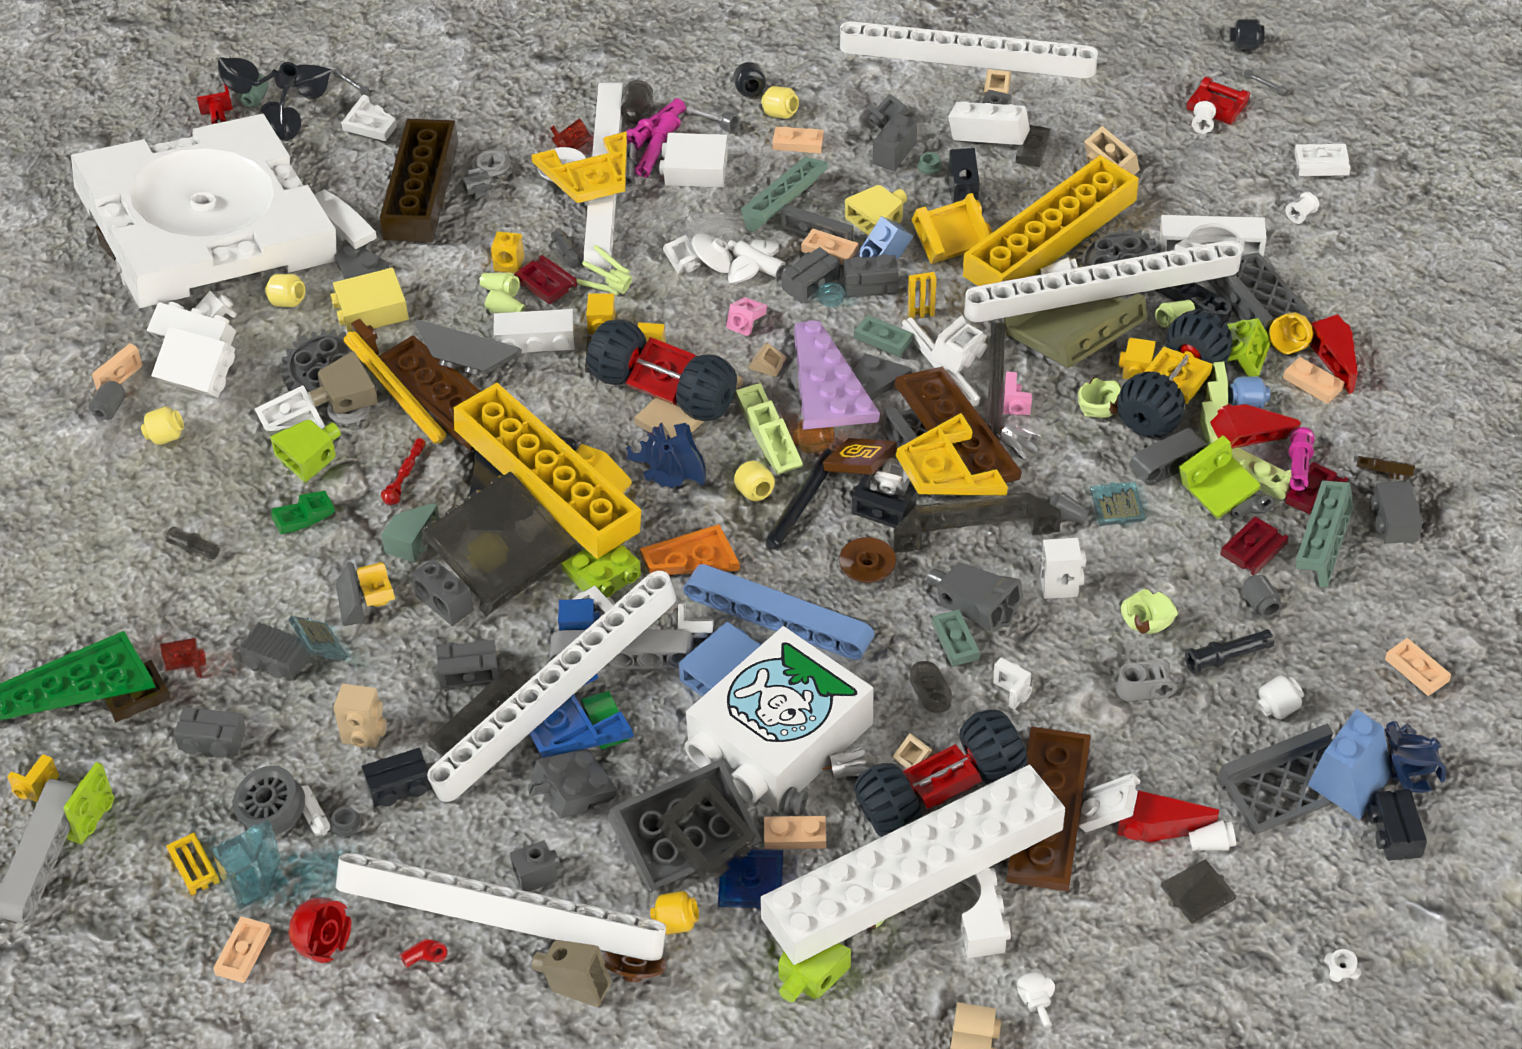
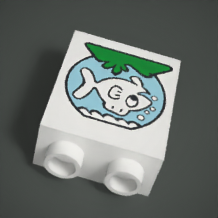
(779, 718)

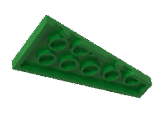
(86, 675)

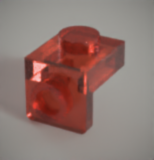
(573, 136)
(184, 654)

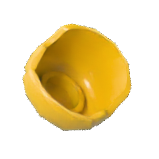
(1290, 333)

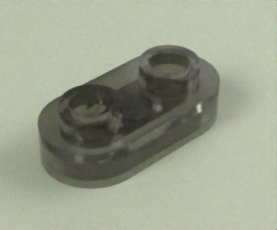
(932, 689)

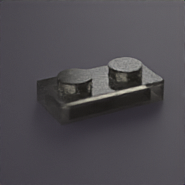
(1034, 146)

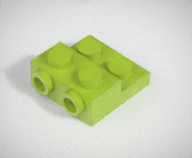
(606, 573)

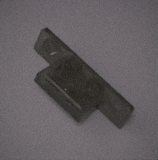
(476, 711)

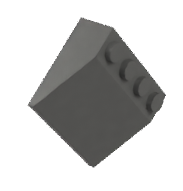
(652, 851)

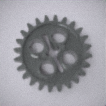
(1116, 247)
(310, 356)

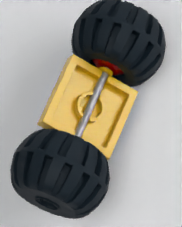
(1156, 398)

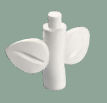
(753, 259)

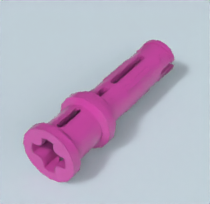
(668, 124)
(645, 126)
(1301, 452)

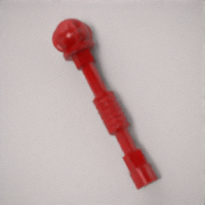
(392, 493)

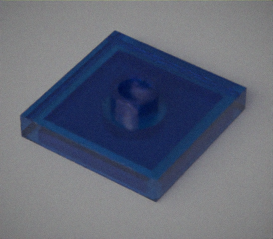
(750, 879)

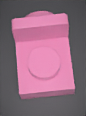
(743, 314)
(1014, 400)

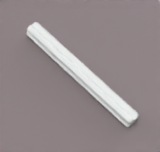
(926, 346)

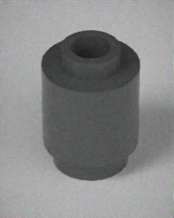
(107, 400)
(1261, 596)

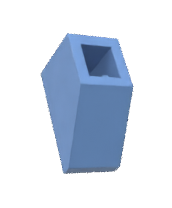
(886, 238)

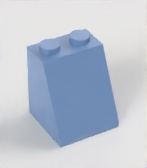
(1354, 765)

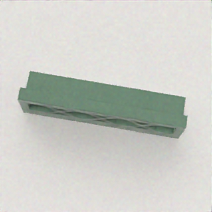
(782, 192)
(1326, 530)

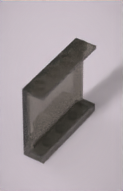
(499, 541)

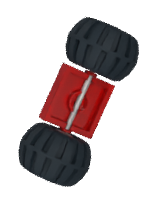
(697, 383)
(991, 753)

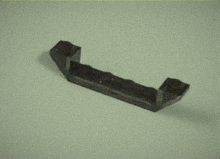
(970, 512)

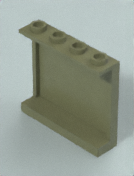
(1078, 329)

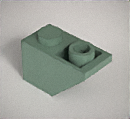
(405, 530)

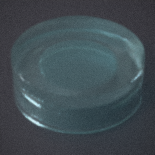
(831, 294)

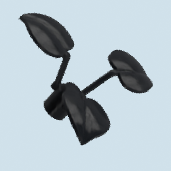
(310, 81)

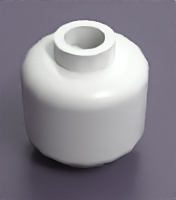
(1280, 697)

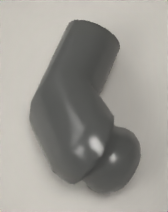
(1253, 504)

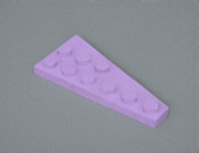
(826, 382)

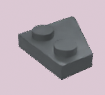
(358, 262)
(878, 374)

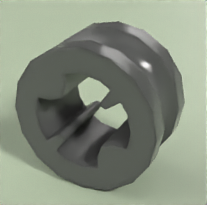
(796, 802)

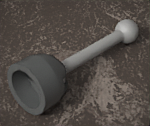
(727, 121)

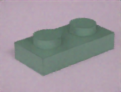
(883, 335)
(955, 638)

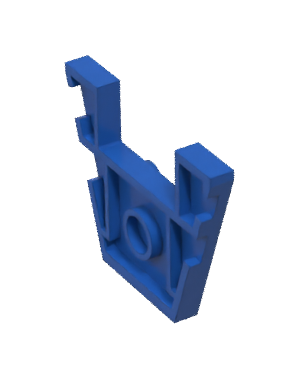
(571, 730)

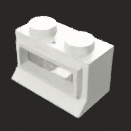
(958, 346)

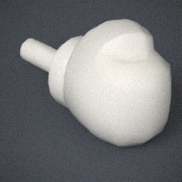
(1036, 993)

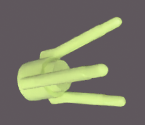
(618, 280)

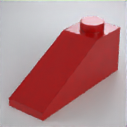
(1335, 347)
(1251, 425)
(1164, 818)

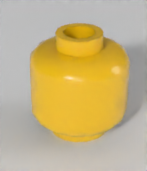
(676, 911)

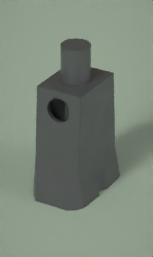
(978, 594)

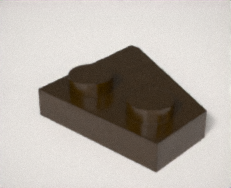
(1395, 469)
(129, 704)

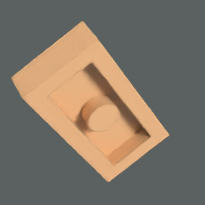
(798, 139)
(834, 245)
(119, 366)
(1313, 380)
(1417, 666)
(795, 832)
(242, 949)

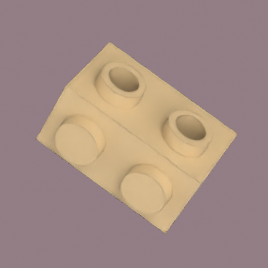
(1110, 147)
(359, 715)

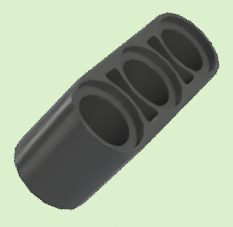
(1166, 456)

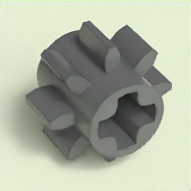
(477, 183)

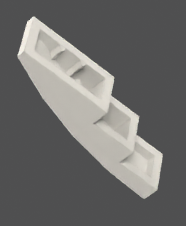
(347, 222)

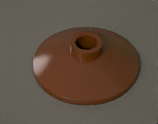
(867, 559)
(633, 968)

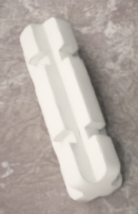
(314, 813)

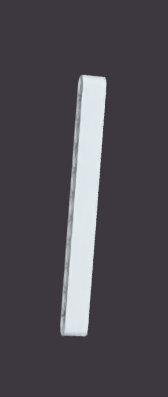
(968, 49)
(602, 210)
(1102, 281)
(551, 686)
(500, 906)

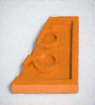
(688, 551)

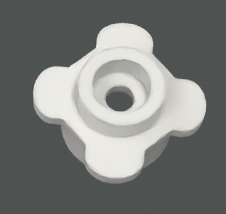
(1345, 958)

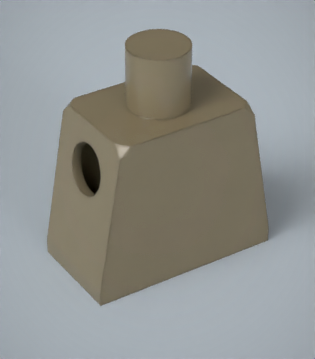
(344, 386)
(575, 971)

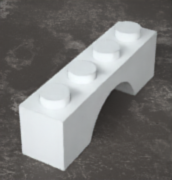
(1246, 231)
(982, 925)

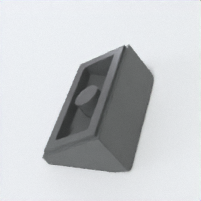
(349, 596)

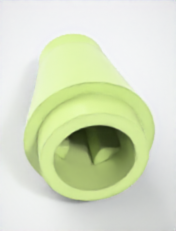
(503, 281)
(501, 302)
(1170, 311)

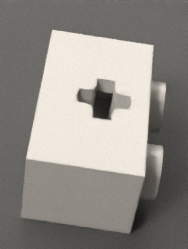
(1062, 568)

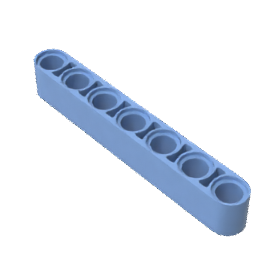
(776, 609)

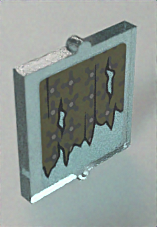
(1117, 503)
(318, 638)

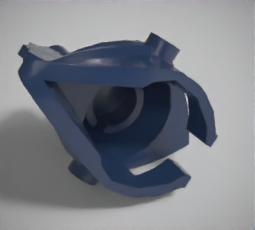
(670, 458)
(1413, 756)

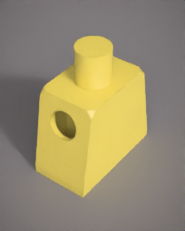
(869, 205)

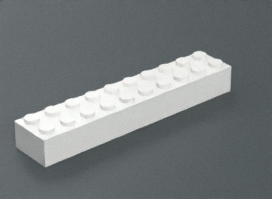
(911, 864)

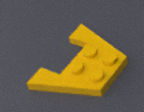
(590, 176)
(937, 467)

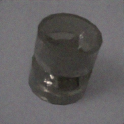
(636, 101)

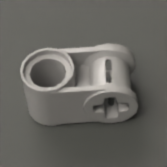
(1144, 680)

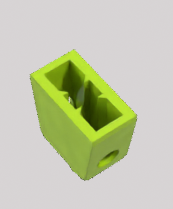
(306, 447)
(814, 974)

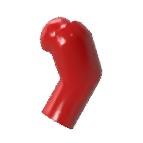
(424, 950)

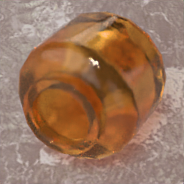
(814, 439)

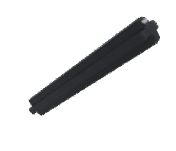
(798, 502)

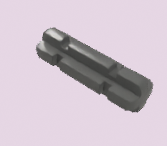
(565, 248)

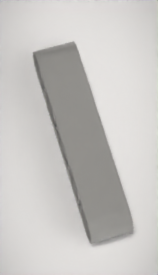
(648, 651)
(36, 853)

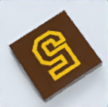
(860, 456)

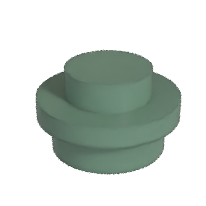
(930, 163)

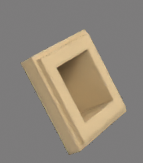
(998, 81)
(768, 360)
(912, 751)

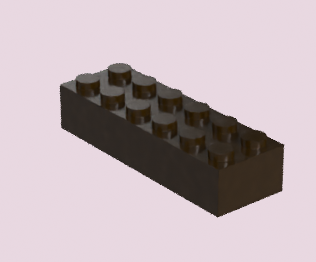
(419, 180)

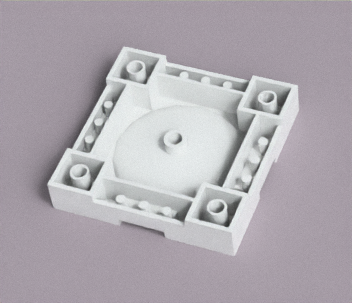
(202, 208)

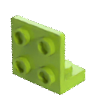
(1249, 345)
(1218, 478)
(88, 804)

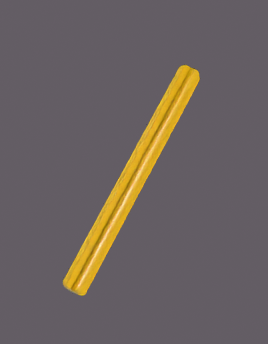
(395, 387)

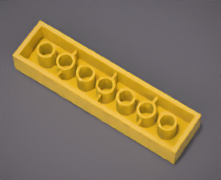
(1052, 224)
(549, 468)

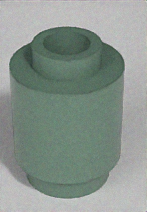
(256, 94)

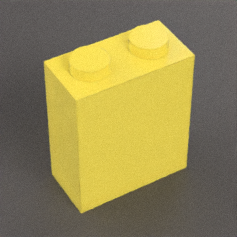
(372, 298)

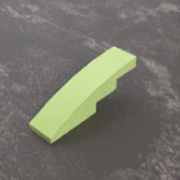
(1215, 399)
(768, 429)

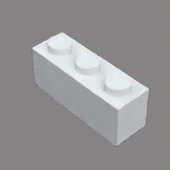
(989, 123)
(191, 321)
(536, 330)

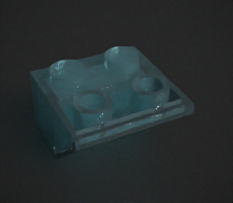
(248, 864)

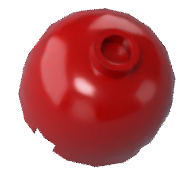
(319, 928)

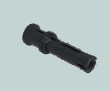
(1216, 654)

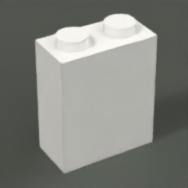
(694, 160)
(193, 362)

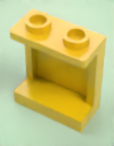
(951, 228)

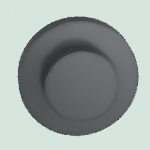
(345, 821)

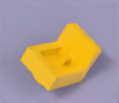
(375, 584)
(34, 782)

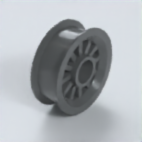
(269, 795)

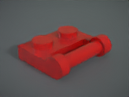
(1226, 108)

